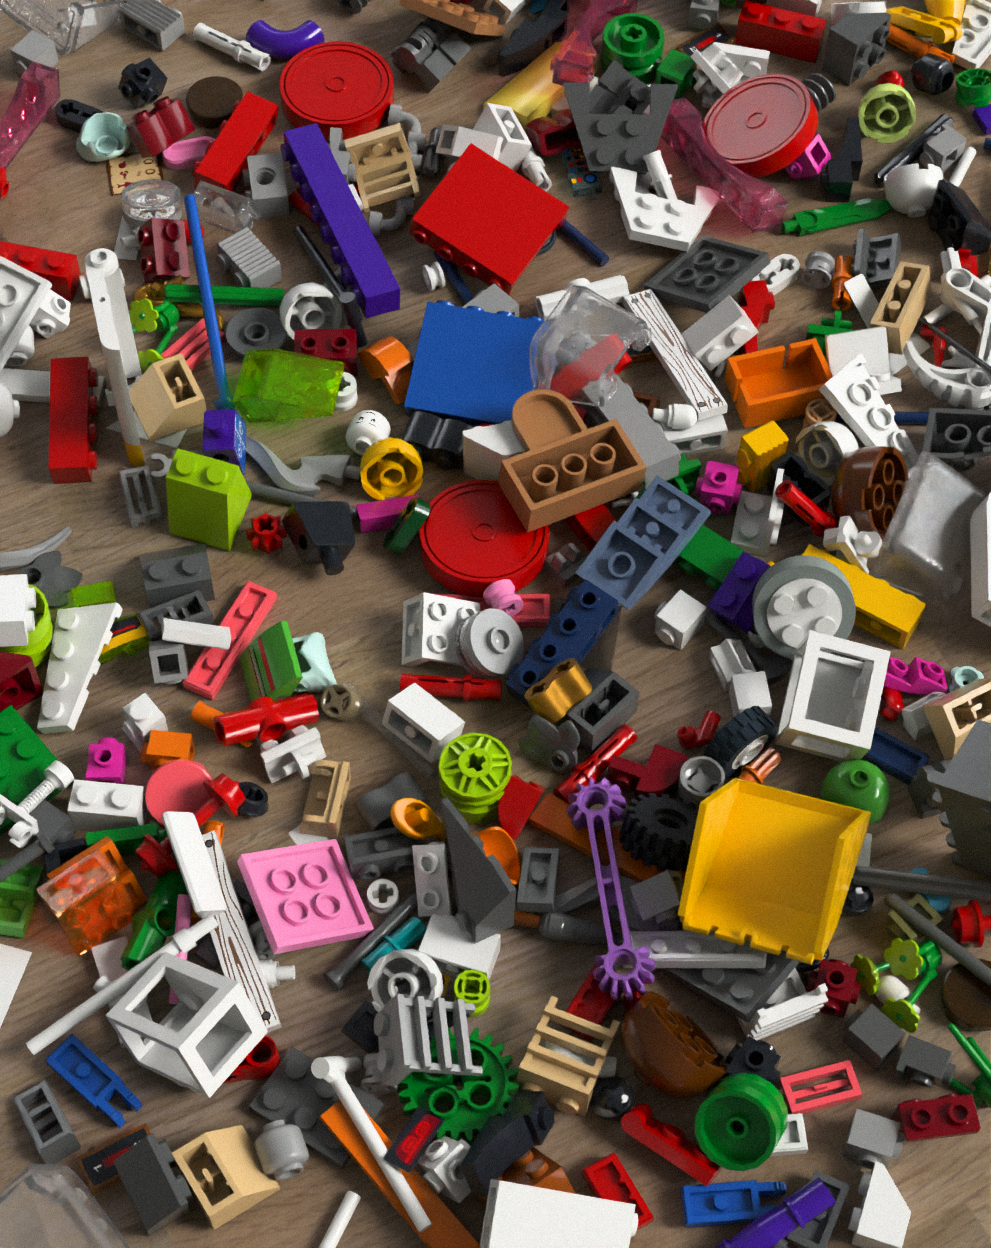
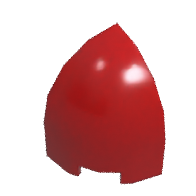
(518, 804)

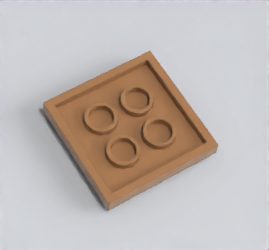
(457, 15)

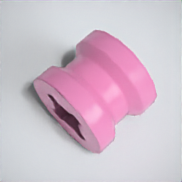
(502, 597)

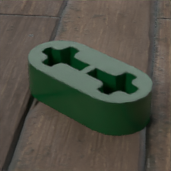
(406, 526)

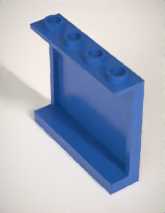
(471, 363)

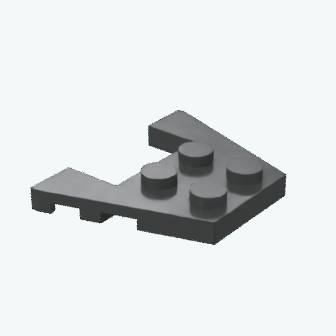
(618, 138)

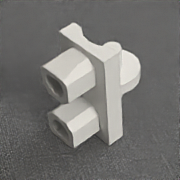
(707, 62)
(851, 545)
(292, 755)

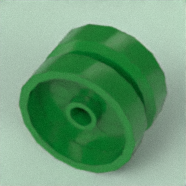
(634, 43)
(741, 1121)

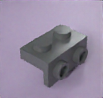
(876, 258)
(379, 853)

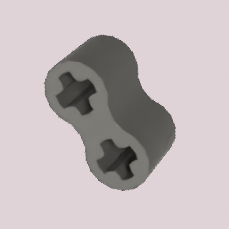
(376, 804)

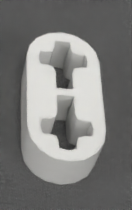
(777, 278)

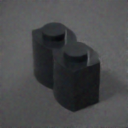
(436, 439)
(806, 482)

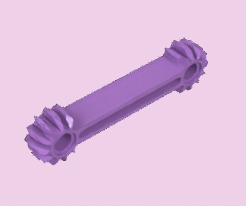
(610, 889)

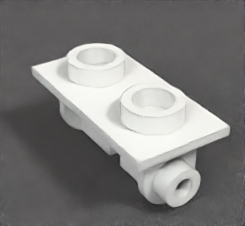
(432, 879)

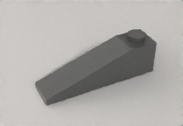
(479, 882)

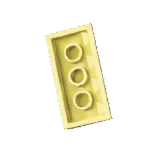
(532, 90)

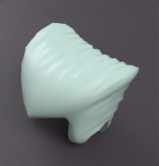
(103, 137)
(313, 663)

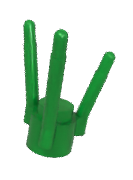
(983, 1081)

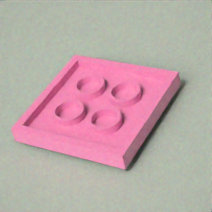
(304, 896)

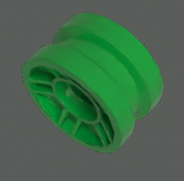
(973, 88)

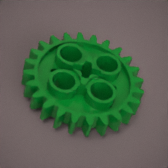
(465, 1117)

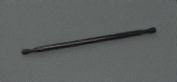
(955, 344)

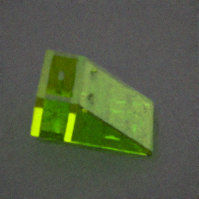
(286, 386)

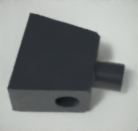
(321, 532)

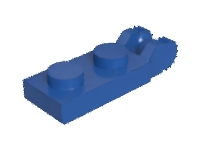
(91, 1078)
(727, 1202)

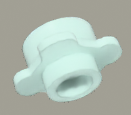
(963, 674)

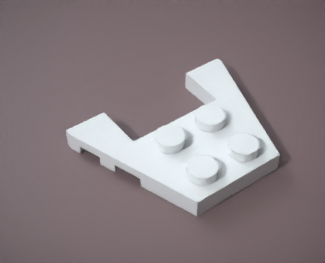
(660, 219)

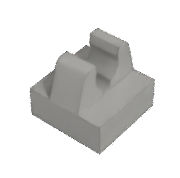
(565, 563)

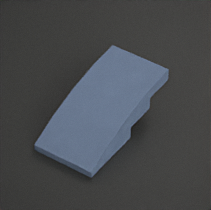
(643, 542)

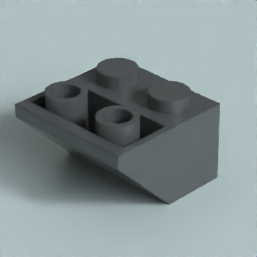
(856, 45)
(603, 710)
(152, 1185)

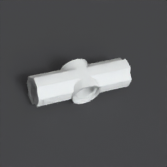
(611, 288)

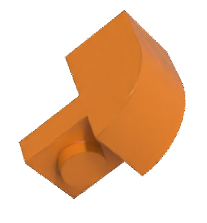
(390, 362)

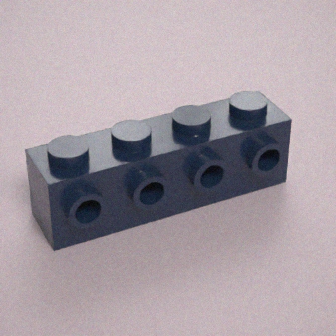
(567, 636)

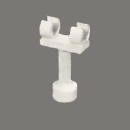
(26, 826)

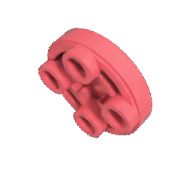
(176, 788)

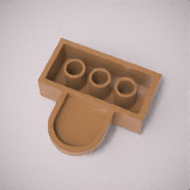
(564, 462)

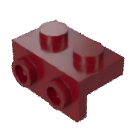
(163, 250)
(937, 1118)

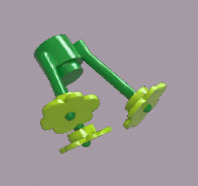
(151, 319)
(904, 959)

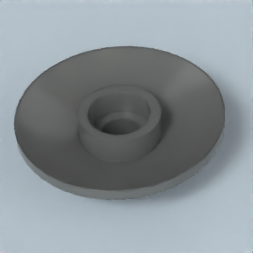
(254, 324)

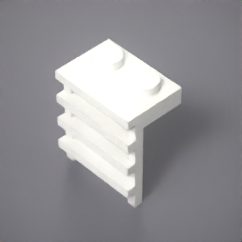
(785, 1008)

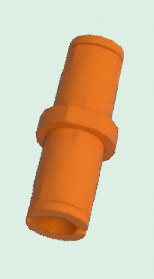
(841, 274)

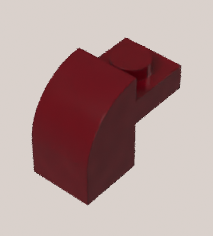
(657, 777)

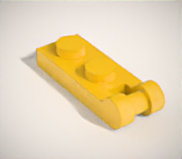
(925, 24)

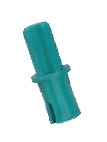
(400, 940)

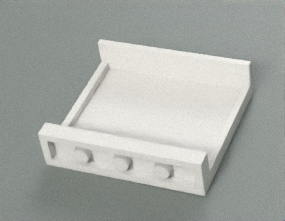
(554, 1219)

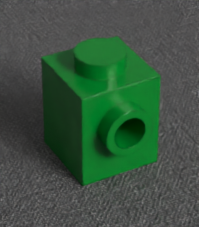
(677, 69)

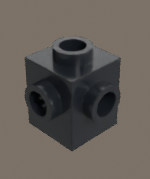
(142, 83)
(754, 1058)

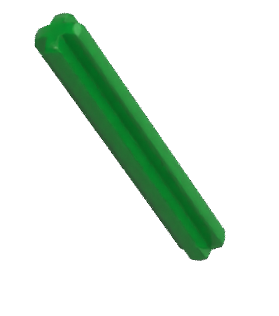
(225, 295)

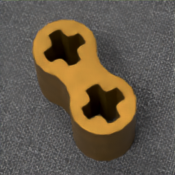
(559, 691)

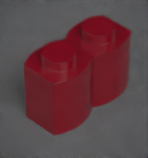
(160, 127)
(553, 134)

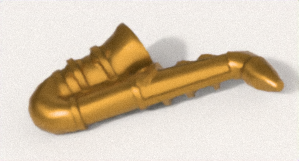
(155, 294)

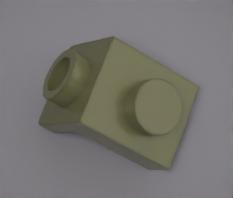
(902, 929)

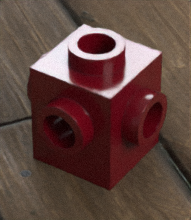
(840, 985)

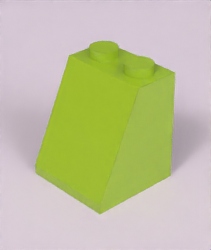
(205, 499)

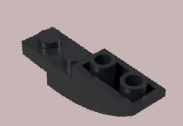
(534, 37)

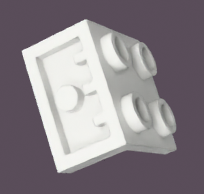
(748, 60)
(873, 345)
(758, 520)
(431, 628)

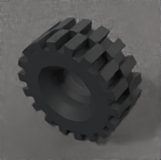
(659, 831)

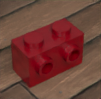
(330, 344)

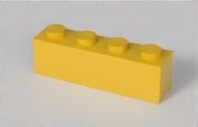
(878, 605)

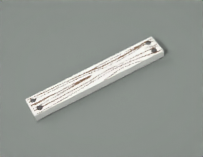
(677, 356)
(235, 942)

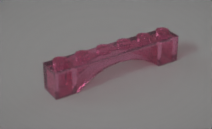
(577, 56)
(32, 100)
(749, 199)

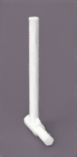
(333, 1071)

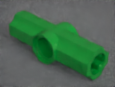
(154, 922)

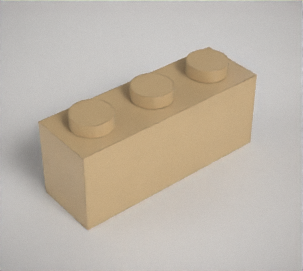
(903, 304)

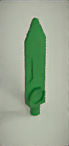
(836, 216)

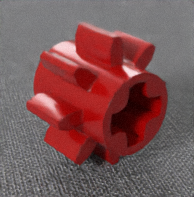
(266, 533)

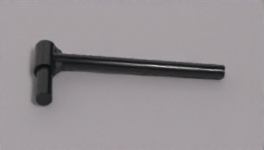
(346, 299)

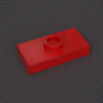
(590, 1004)
(611, 1181)

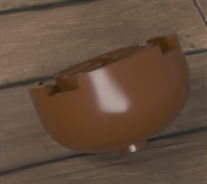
(869, 487)
(663, 1052)

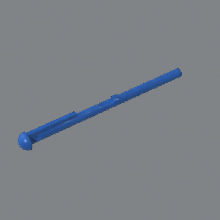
(224, 399)

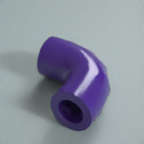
(282, 43)

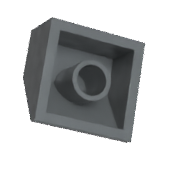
(176, 573)

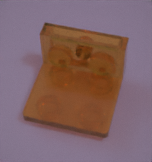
(88, 901)

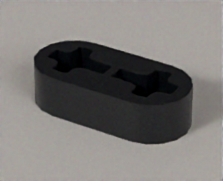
(73, 114)

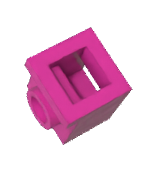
(107, 762)

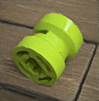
(479, 996)

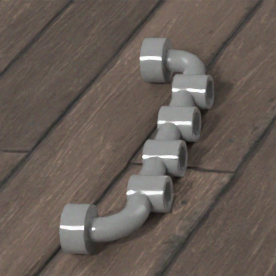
(405, 204)

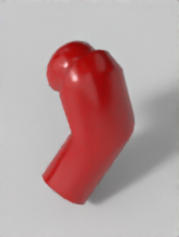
(700, 736)

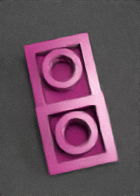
(915, 678)

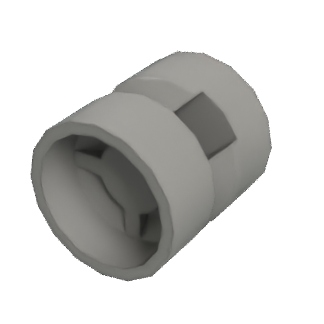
(699, 779)

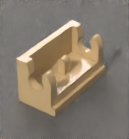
(326, 799)

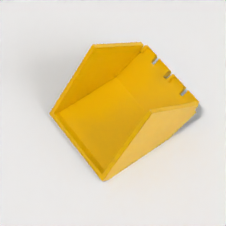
(771, 868)

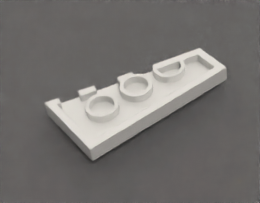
(862, 408)

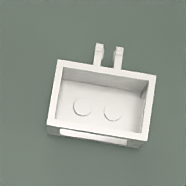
(832, 698)
(200, 1036)

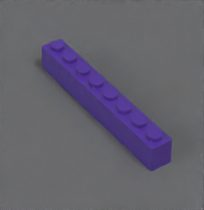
(340, 221)

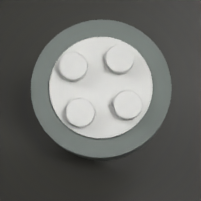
(802, 597)

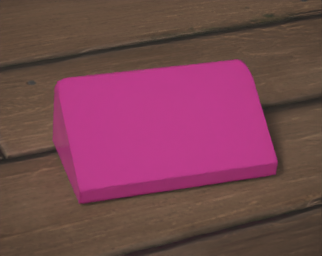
(381, 514)

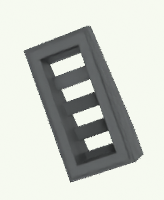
(171, 608)
(59, 1141)

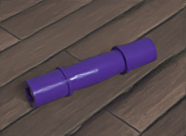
(785, 1218)

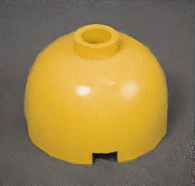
(391, 469)

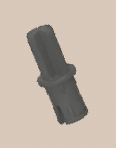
(432, 159)

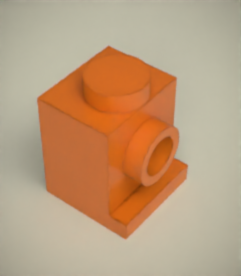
(167, 746)

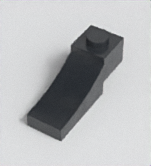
(845, 168)
(506, 1139)

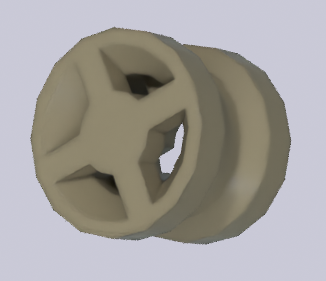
(333, 701)

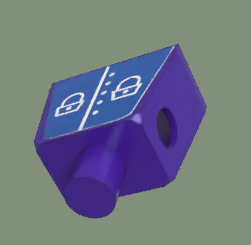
(225, 434)

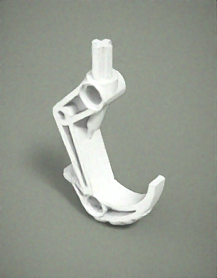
(972, 299)

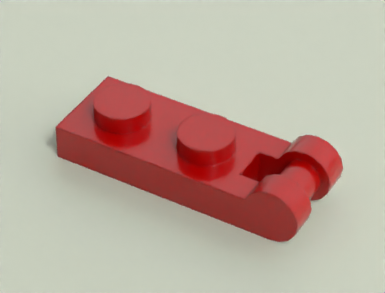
(669, 1143)

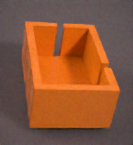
(772, 393)

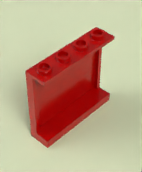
(487, 219)

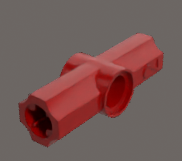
(265, 719)

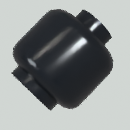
(932, 74)

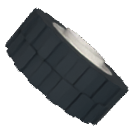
(741, 740)

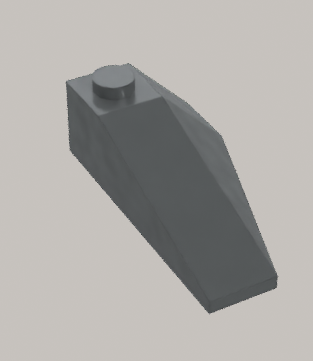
(958, 434)

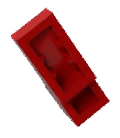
(757, 304)

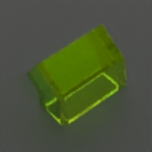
(94, 594)

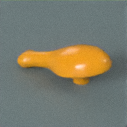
(416, 819)

